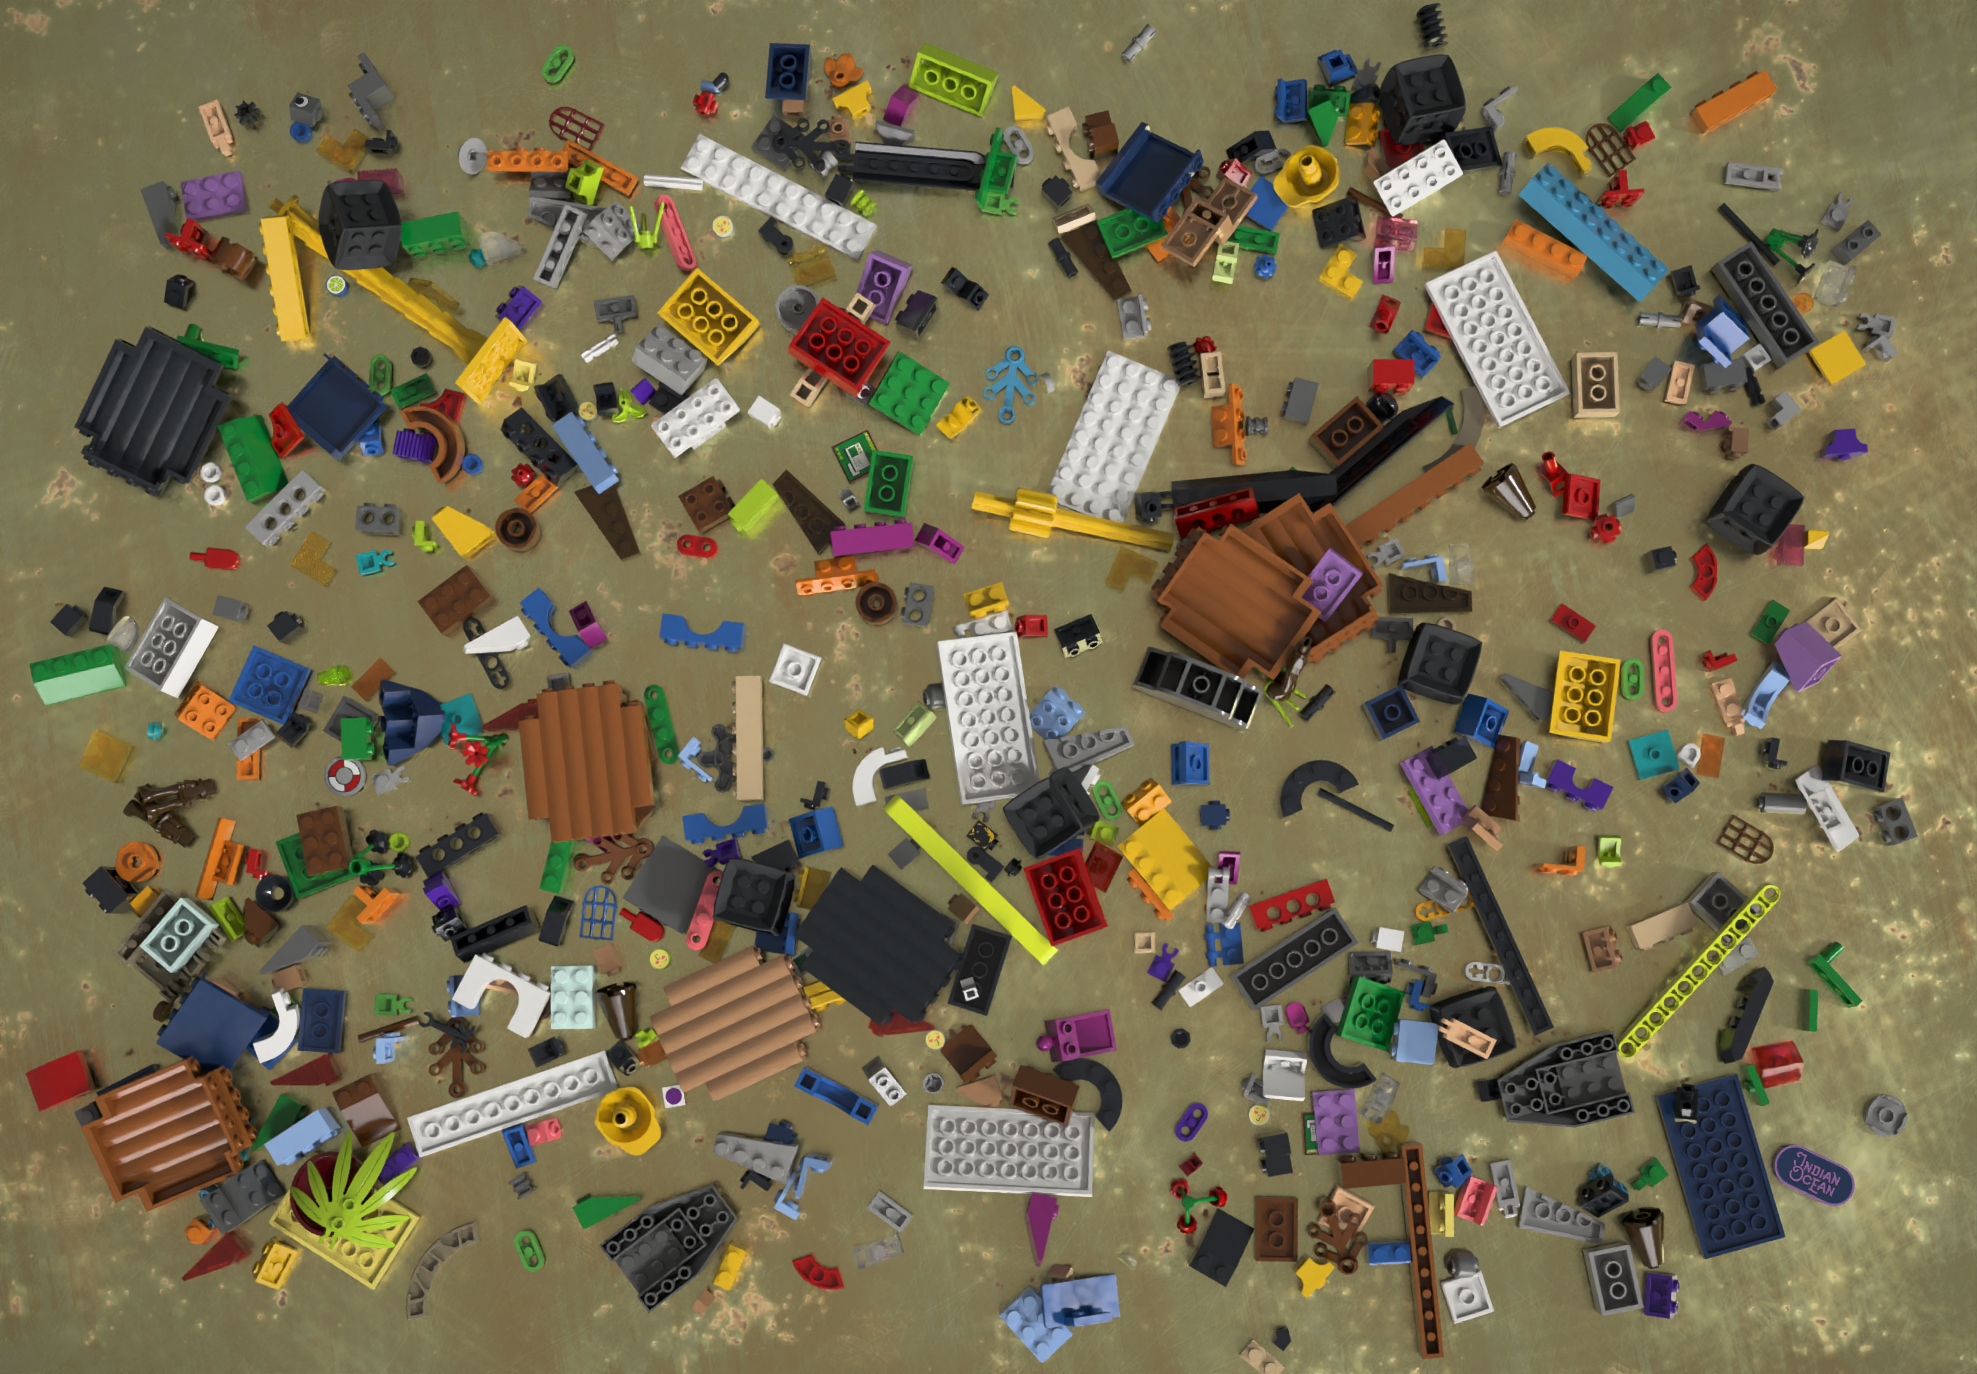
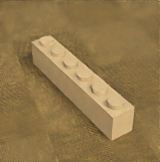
(749, 738)

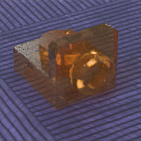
(651, 1054)

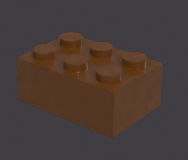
(1346, 432)
(456, 600)
(325, 840)
(1044, 1095)
(1370, 1170)

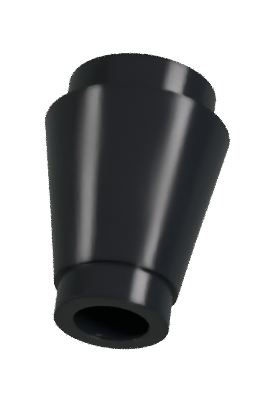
(1367, 94)

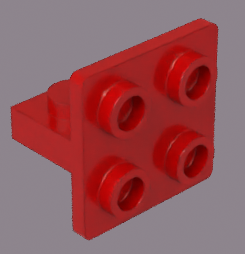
(1618, 192)
(191, 239)

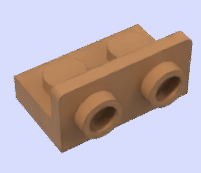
(1483, 826)
(1602, 948)

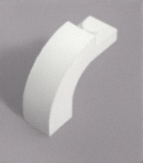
(865, 773)
(274, 1044)

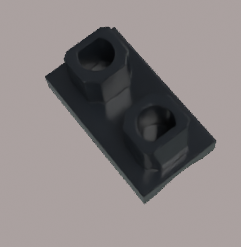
(1686, 1103)

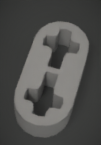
(1270, 158)

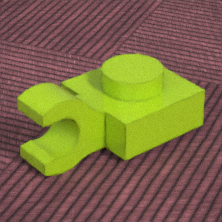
(645, 1037)

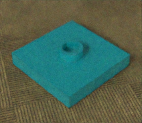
(463, 714)
(1653, 754)

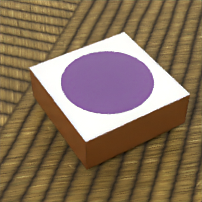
(673, 1096)

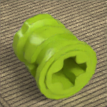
(863, 202)

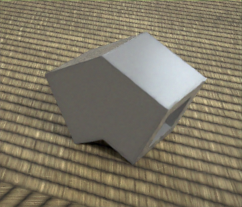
(848, 498)
(969, 988)

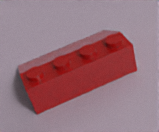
(838, 347)
(1065, 897)

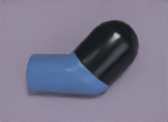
(717, 84)

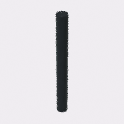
(1749, 234)
(1355, 809)

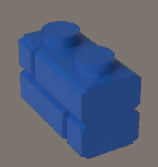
(1388, 1252)

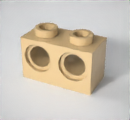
(1212, 375)

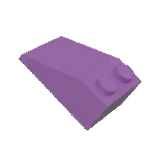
(883, 283)

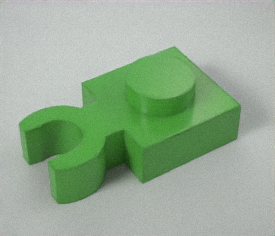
(996, 203)
(388, 1004)

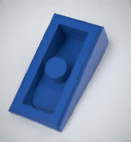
(518, 1145)

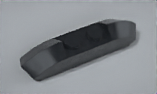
(1750, 1006)

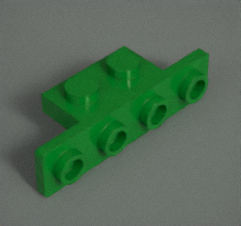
(998, 170)

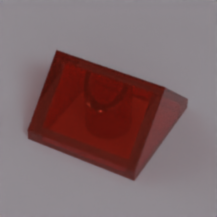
(1102, 865)
(1778, 1064)

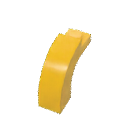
(1560, 141)

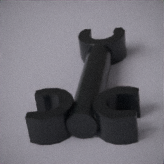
(461, 1035)

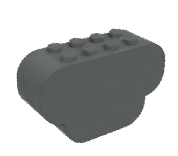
(1198, 687)

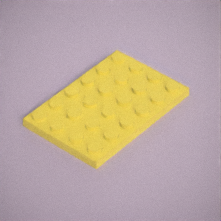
(358, 1261)

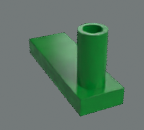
(226, 355)
(1821, 965)

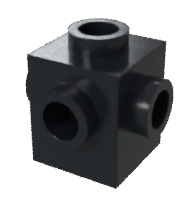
(448, 923)

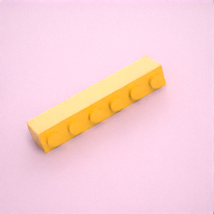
(285, 277)

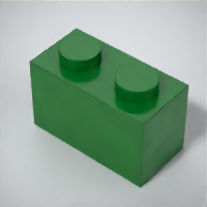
(357, 739)

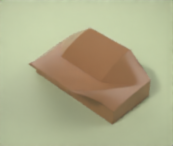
(1374, 165)

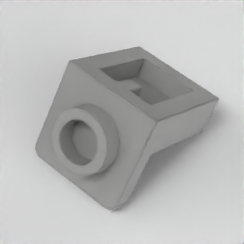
(1883, 347)

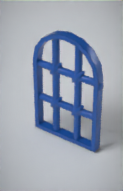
(594, 904)

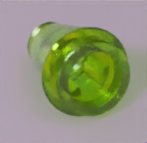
(335, 675)

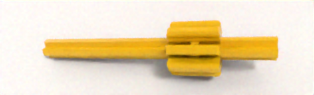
(1036, 513)

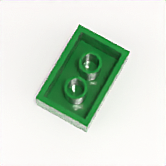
(435, 234)
(888, 483)

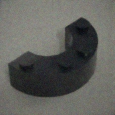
(1311, 772)
(1324, 1063)
(1103, 1079)

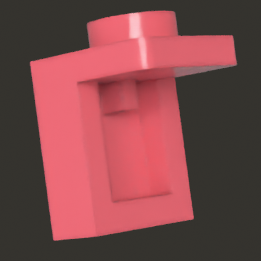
(543, 1131)

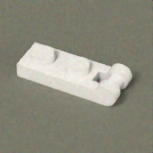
(989, 625)

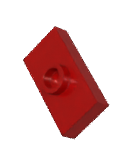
(1572, 623)

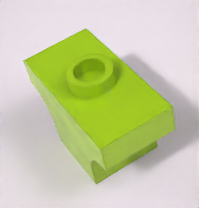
(585, 181)

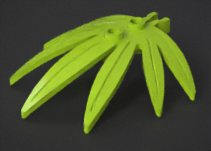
(345, 1211)

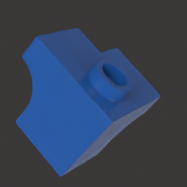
(1337, 66)

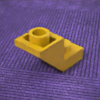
(959, 417)

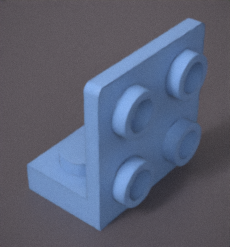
(817, 1163)

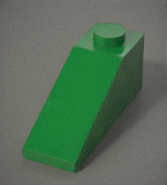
(1639, 102)
(285, 1113)
(598, 1207)

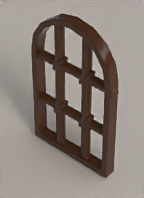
(1616, 151)
(1743, 834)

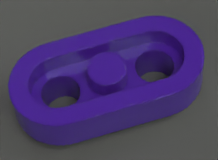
(1192, 1122)

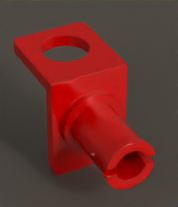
(1385, 314)
(1552, 472)

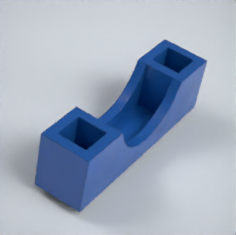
(539, 608)
(728, 635)
(699, 827)
(837, 1095)

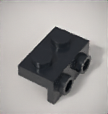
(556, 398)

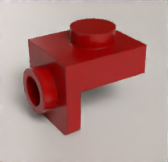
(253, 861)

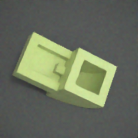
(1225, 262)

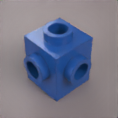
(1453, 1170)

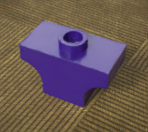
(1843, 445)
(440, 891)

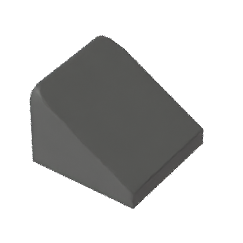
(1623, 506)

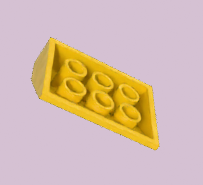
(708, 317)
(1584, 696)
(1165, 859)

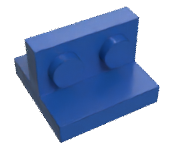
(1190, 763)

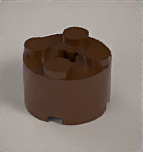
(233, 258)
(521, 519)
(887, 607)

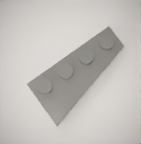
(549, 211)
(1088, 748)
(756, 1154)
(1552, 1217)

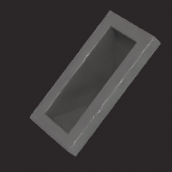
(894, 134)

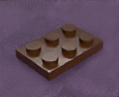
(1276, 1229)

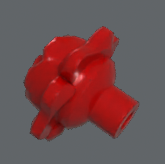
(1204, 345)
(523, 475)

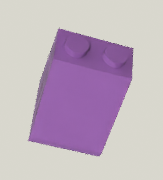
(1805, 655)

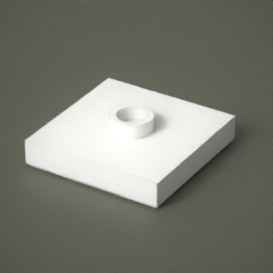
(795, 669)
(1467, 1297)

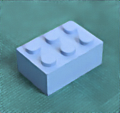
(303, 1137)
(1025, 1319)

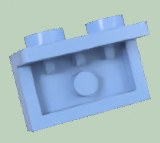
(384, 1048)

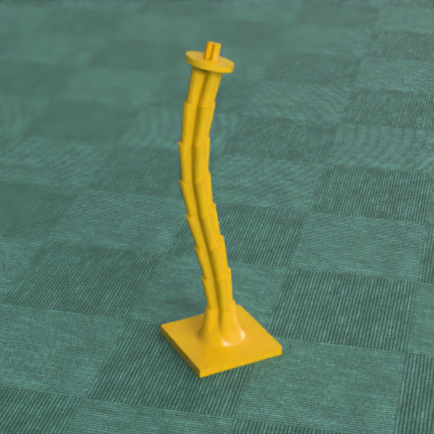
(485, 356)

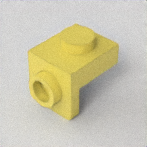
(523, 374)

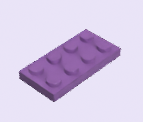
(1437, 795)

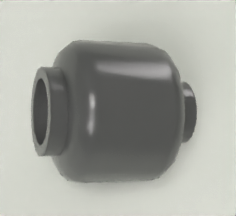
(934, 696)
(1462, 1264)

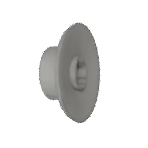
(472, 155)

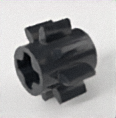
(245, 118)

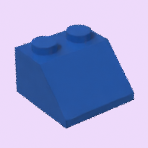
(1481, 720)
(815, 832)

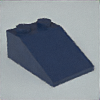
(788, 71)

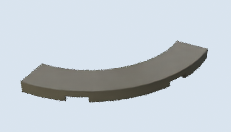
(1471, 426)
(425, 1271)

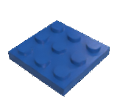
(269, 685)

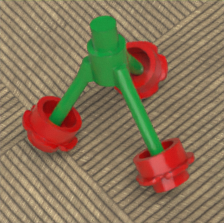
(1181, 1190)

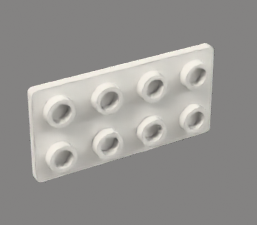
(1418, 177)
(696, 418)
(1827, 808)

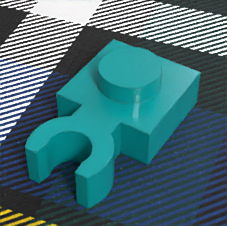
(370, 561)

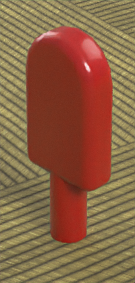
(217, 558)
(644, 925)

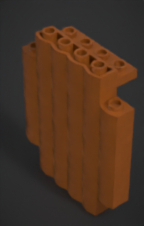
(1302, 541)
(1235, 602)
(586, 761)
(170, 1133)

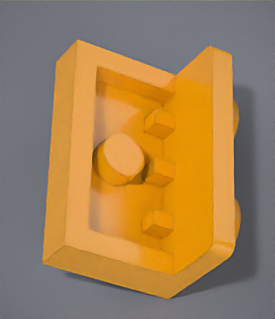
(1362, 124)
(1145, 801)

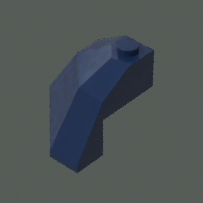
(409, 720)

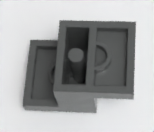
(370, 92)
(242, 1197)

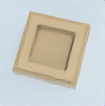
(1144, 942)

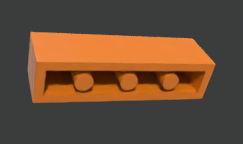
(1734, 101)
(1544, 249)

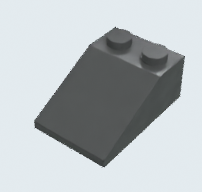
(300, 947)

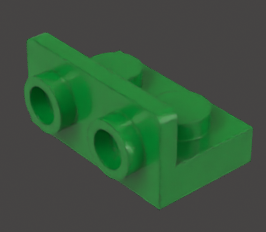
(1338, 94)

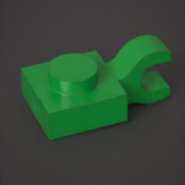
(1424, 932)
(1651, 1173)

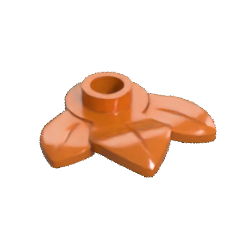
(843, 68)

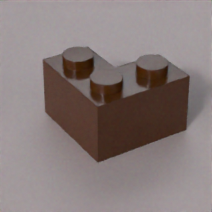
(1101, 135)

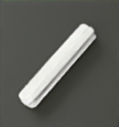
(673, 182)

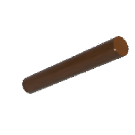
(1371, 202)
(389, 1028)

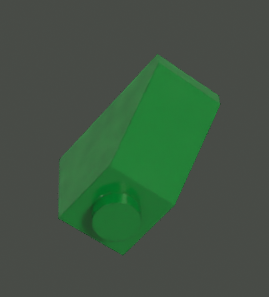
(1324, 119)

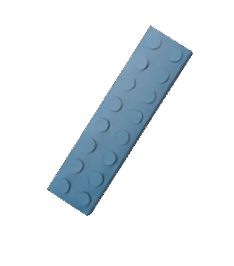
(1593, 232)

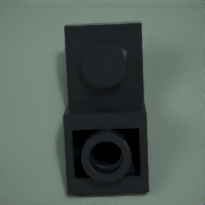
(964, 289)
(104, 613)
(904, 773)
(555, 921)

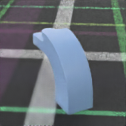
(1764, 693)

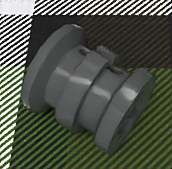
(1256, 426)
(521, 1186)

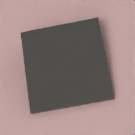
(669, 885)

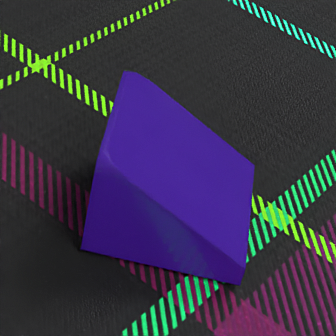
(643, 391)

